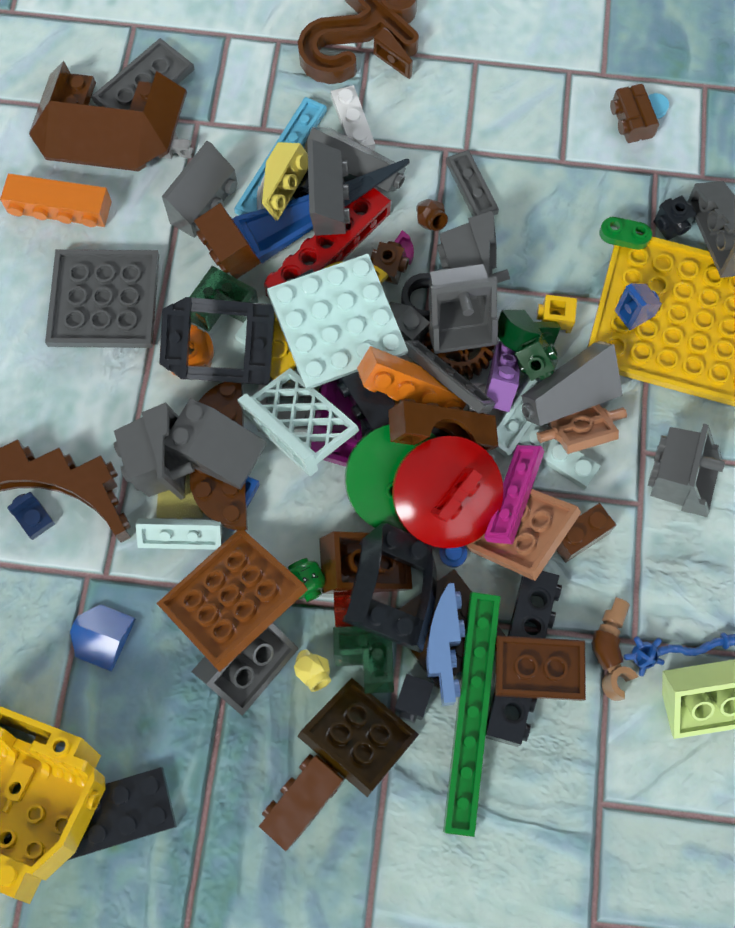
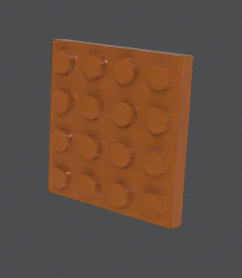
(231, 598)

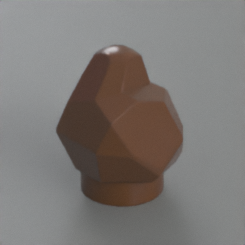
(431, 215)

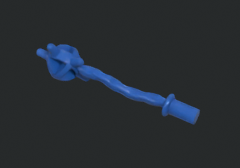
(647, 654)

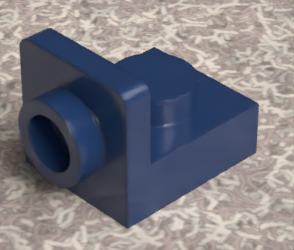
(30, 515)

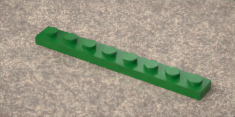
(471, 715)

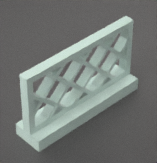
(284, 437)

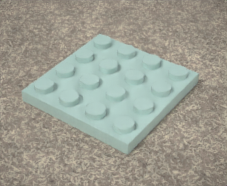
(335, 319)

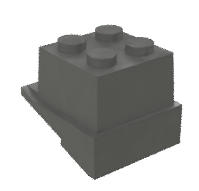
(472, 245)
(462, 309)
(144, 453)
(686, 469)

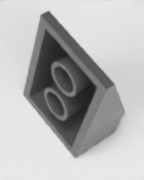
(214, 444)

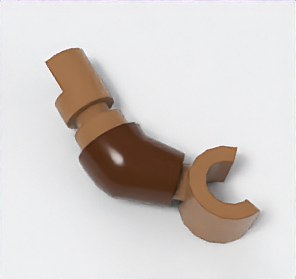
(607, 650)

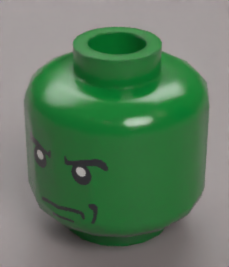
(310, 575)

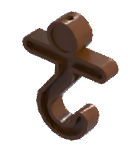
(359, 28)

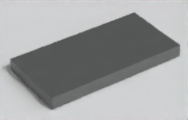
(158, 57)

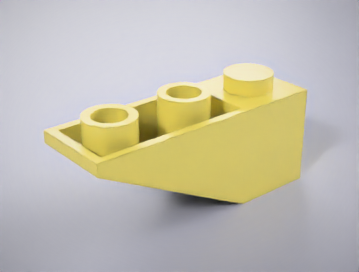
(282, 176)

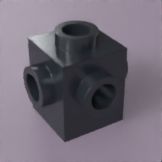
(674, 217)

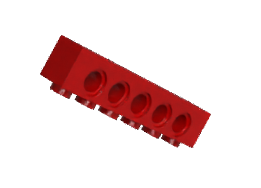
(376, 210)

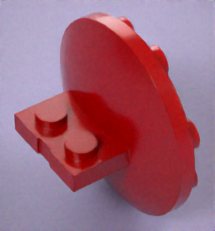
(447, 491)

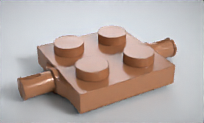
(584, 428)

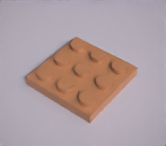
(538, 536)

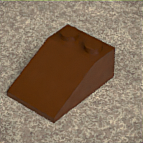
(340, 563)

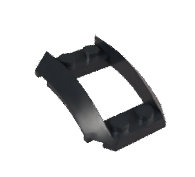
(258, 342)
(382, 618)

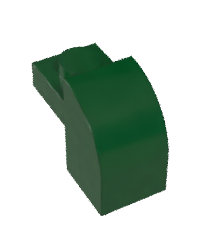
(517, 328)

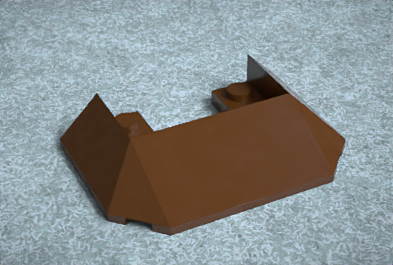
(104, 136)

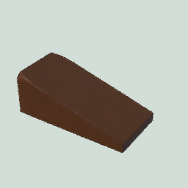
(392, 53)

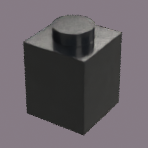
(413, 698)

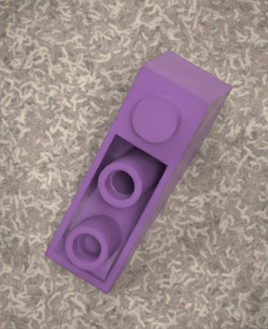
(503, 377)

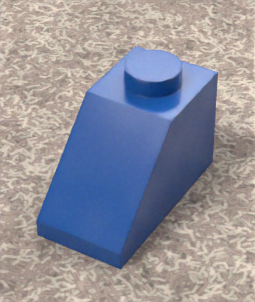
(637, 305)

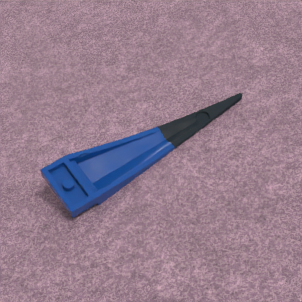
(271, 236)

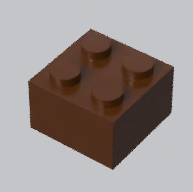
(226, 242)

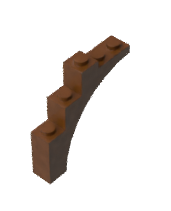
(57, 472)

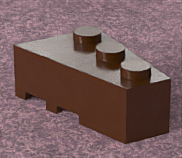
(301, 801)

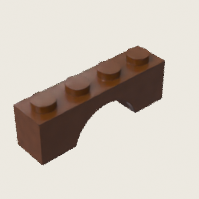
(414, 422)

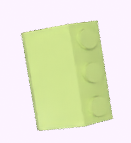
(700, 698)

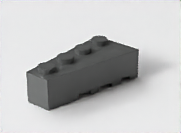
(716, 220)

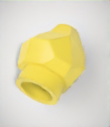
(312, 670)

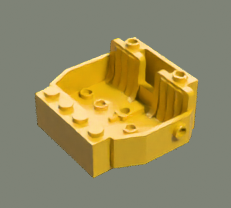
(52, 806)

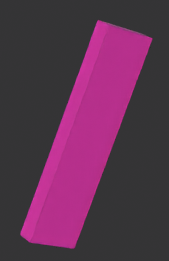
(516, 493)

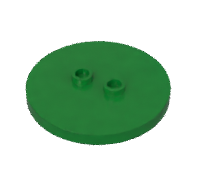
(371, 476)

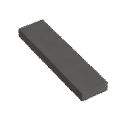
(449, 377)

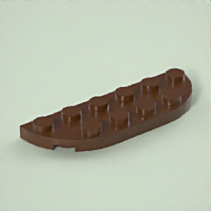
(214, 497)

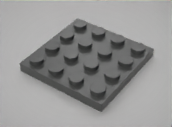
(103, 298)

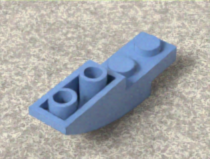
(443, 633)

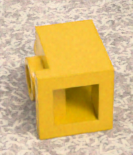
(558, 310)

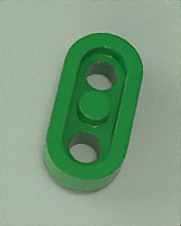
(626, 233)

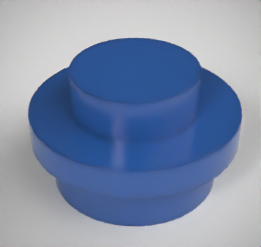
(453, 556)

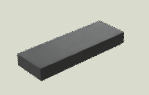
(471, 183)

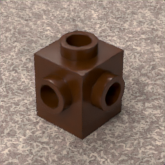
(391, 259)

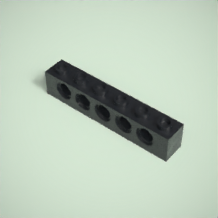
(546, 586)

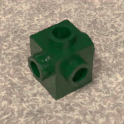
(537, 358)

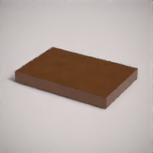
(540, 668)

